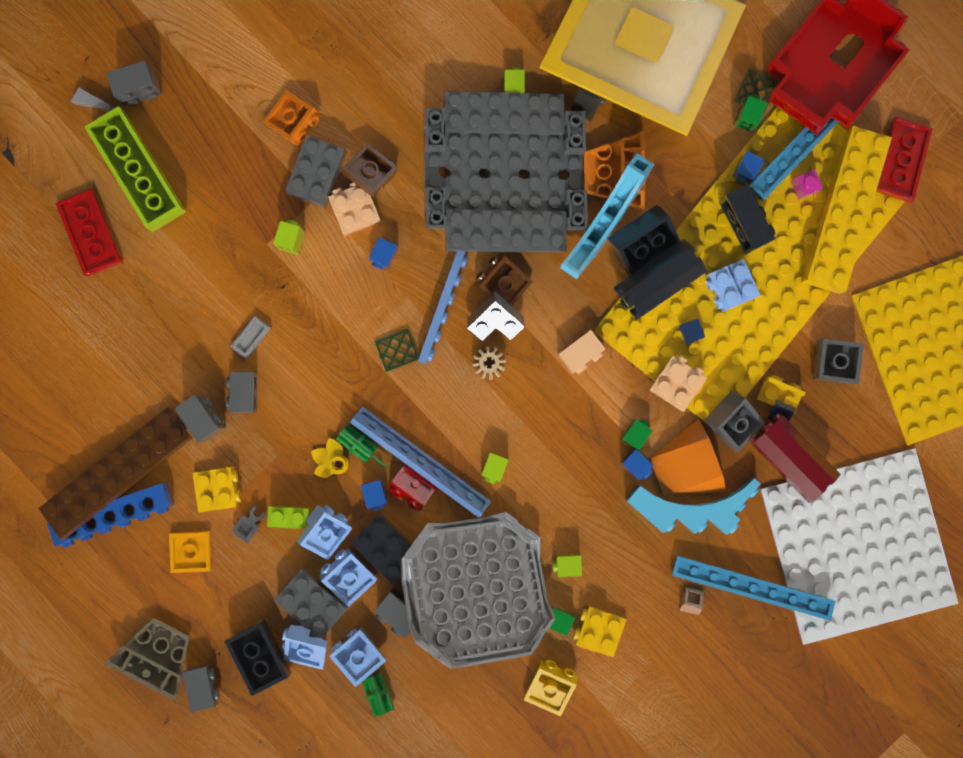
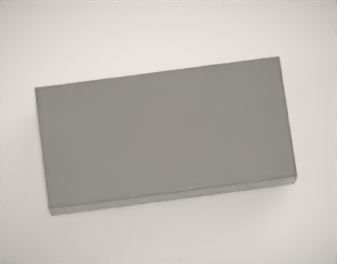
(250, 337)

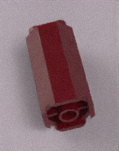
(794, 458)

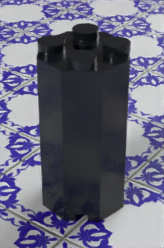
(660, 279)

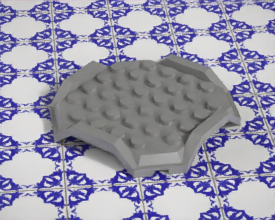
(476, 591)

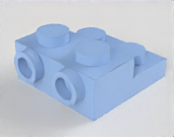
(732, 285)
(324, 531)
(347, 576)
(303, 649)
(357, 656)

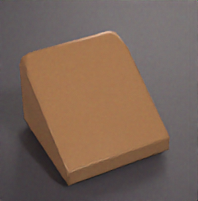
(692, 601)

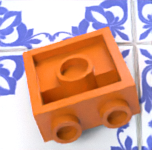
(292, 118)

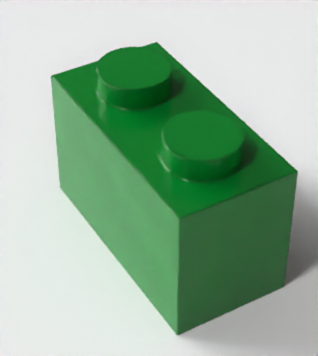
(750, 113)

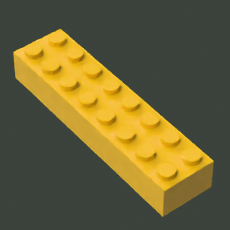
(846, 210)

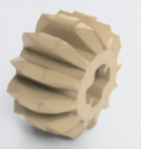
(483, 358)

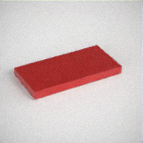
(904, 159)
(89, 232)

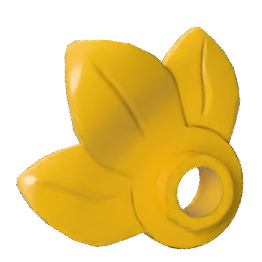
(327, 458)

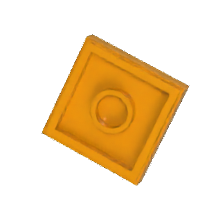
(190, 551)

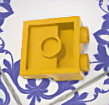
(216, 489)
(599, 631)
(551, 687)

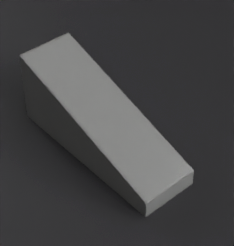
(86, 99)

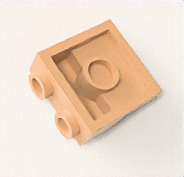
(353, 209)
(678, 382)

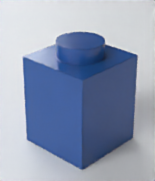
(748, 168)
(383, 254)
(637, 465)
(374, 495)

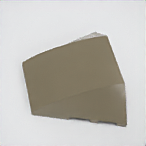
(154, 657)

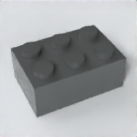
(316, 172)
(311, 603)

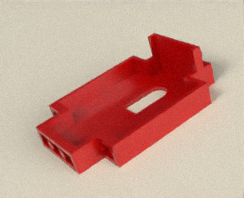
(816, 87)

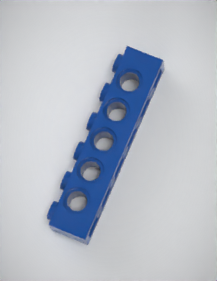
(159, 494)

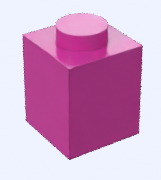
(806, 184)

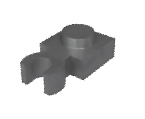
(247, 525)

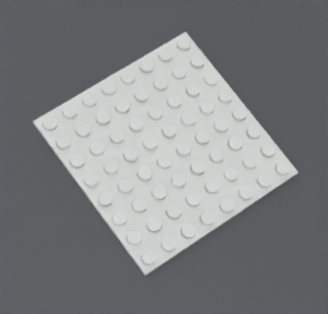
(863, 545)

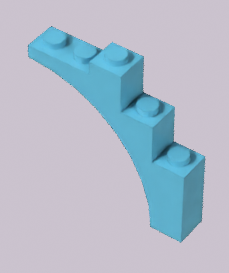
(609, 216)
(694, 517)

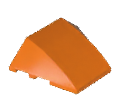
(608, 162)
(688, 464)

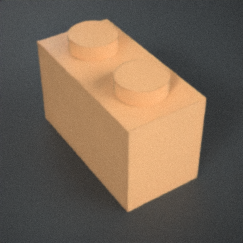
(581, 352)

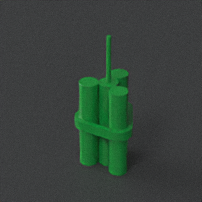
(358, 443)
(378, 695)

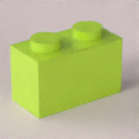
(289, 237)
(288, 516)

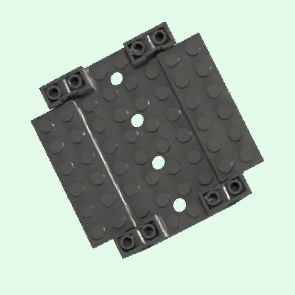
(504, 137)

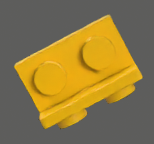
(774, 389)

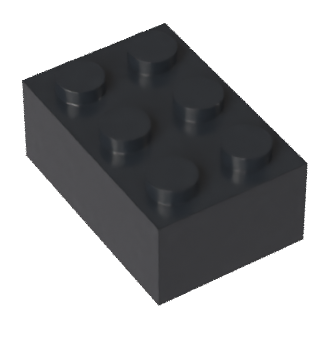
(747, 219)
(643, 239)
(383, 547)
(258, 657)

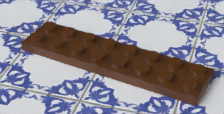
(115, 473)

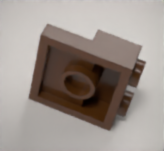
(370, 169)
(503, 279)

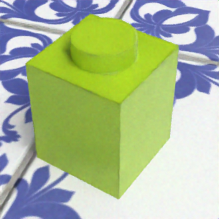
(514, 80)
(494, 468)
(567, 565)

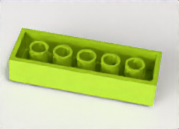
(135, 169)

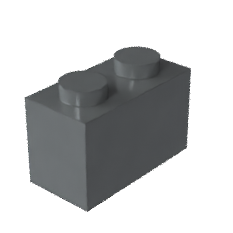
(242, 392)
(201, 687)

